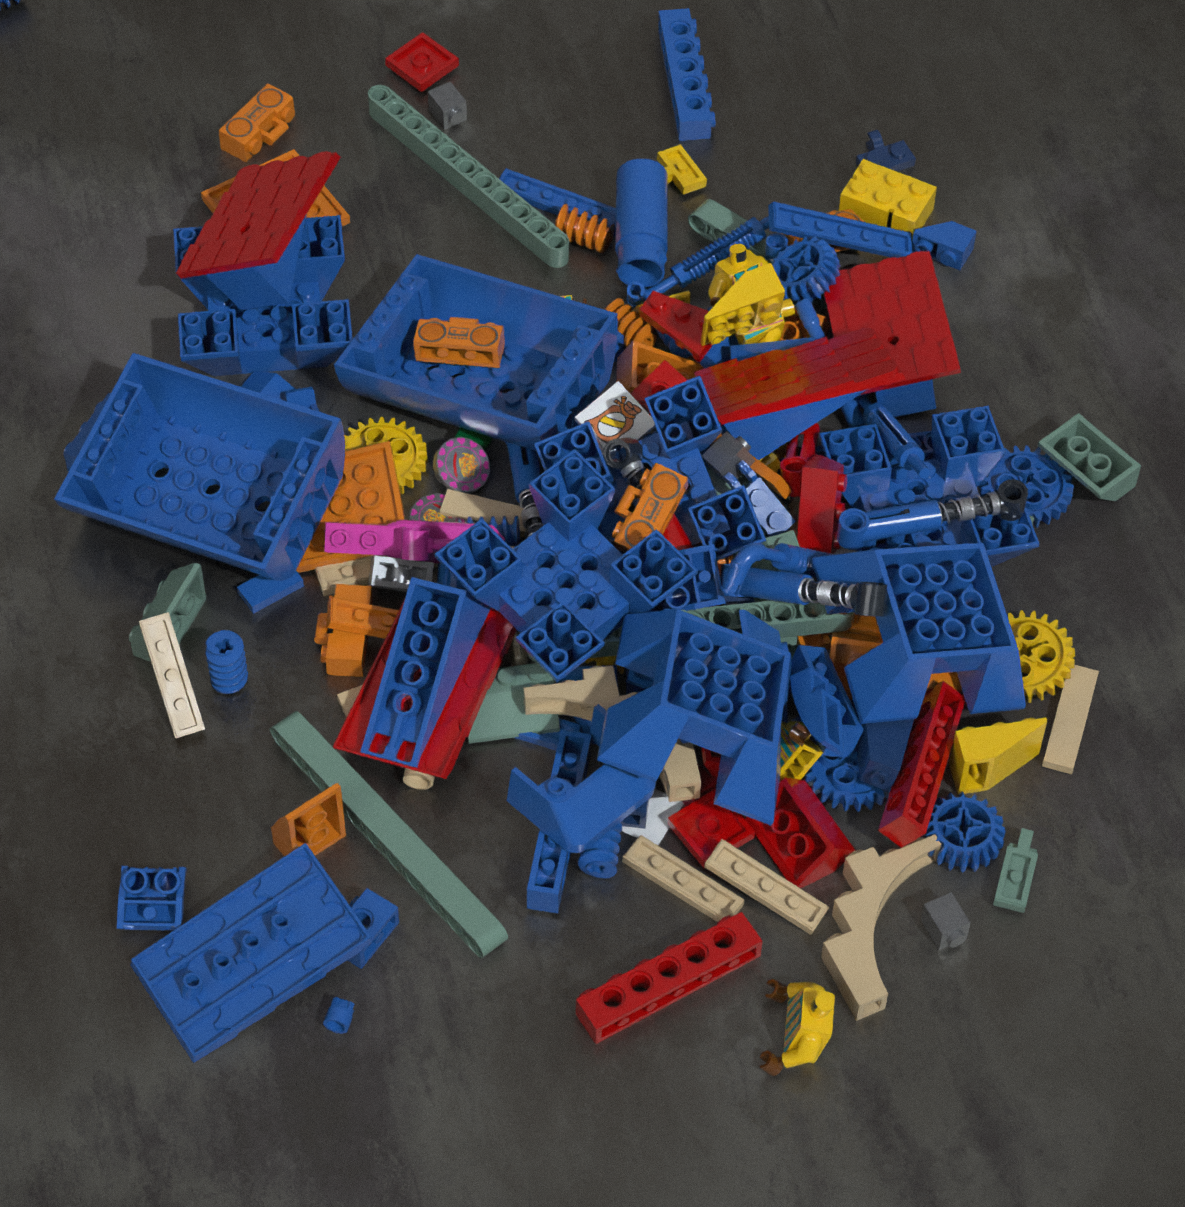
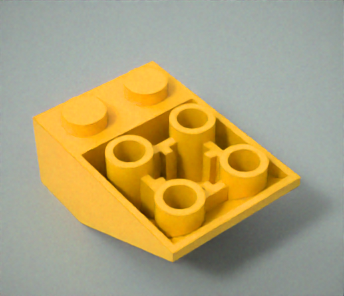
(750, 302)
(993, 752)

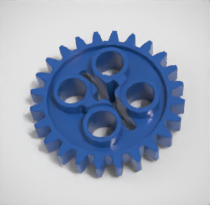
(1046, 482)
(840, 781)

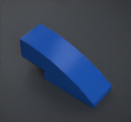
(818, 708)

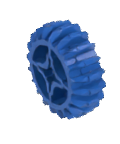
(806, 269)
(977, 823)

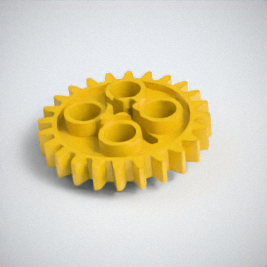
(407, 447)
(1041, 674)

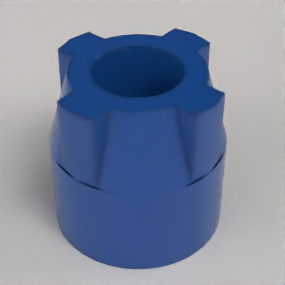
(774, 243)
(339, 1016)

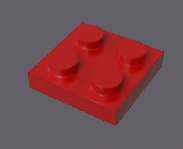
(422, 62)
(705, 824)

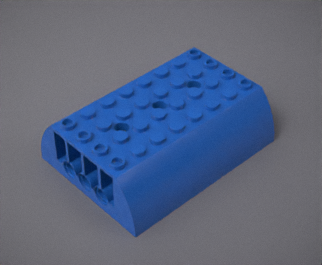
(208, 437)

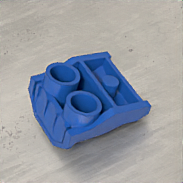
(704, 587)
(151, 898)

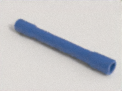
(812, 324)

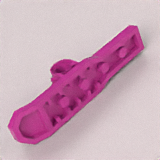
(399, 539)

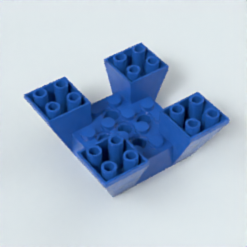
(275, 336)
(685, 430)
(963, 454)
(565, 556)
(937, 619)
(709, 692)

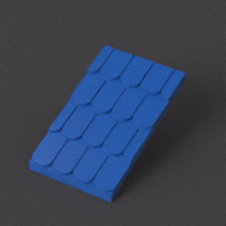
(250, 952)

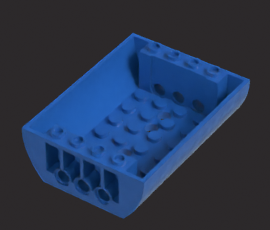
(552, 357)

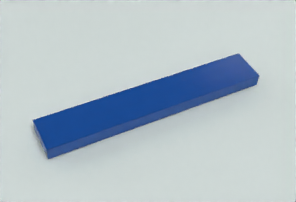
(552, 198)
(839, 230)

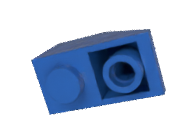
(947, 243)

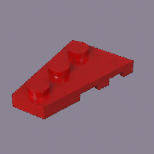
(678, 320)

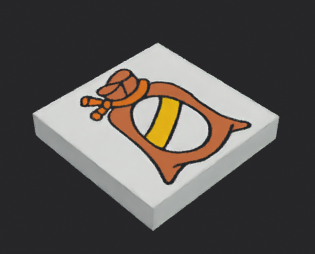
(616, 416)

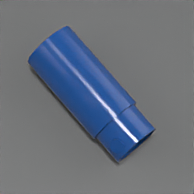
(641, 221)

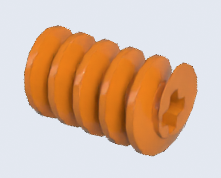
(585, 231)
(631, 325)

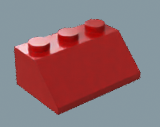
(821, 504)
(803, 835)

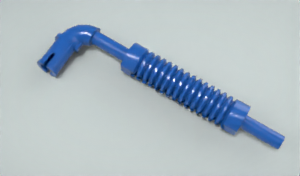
(702, 261)
(893, 436)
(783, 557)

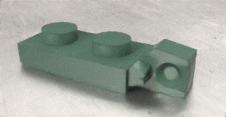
(1017, 874)

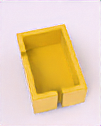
(881, 190)

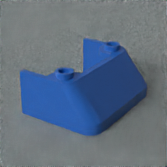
(583, 813)

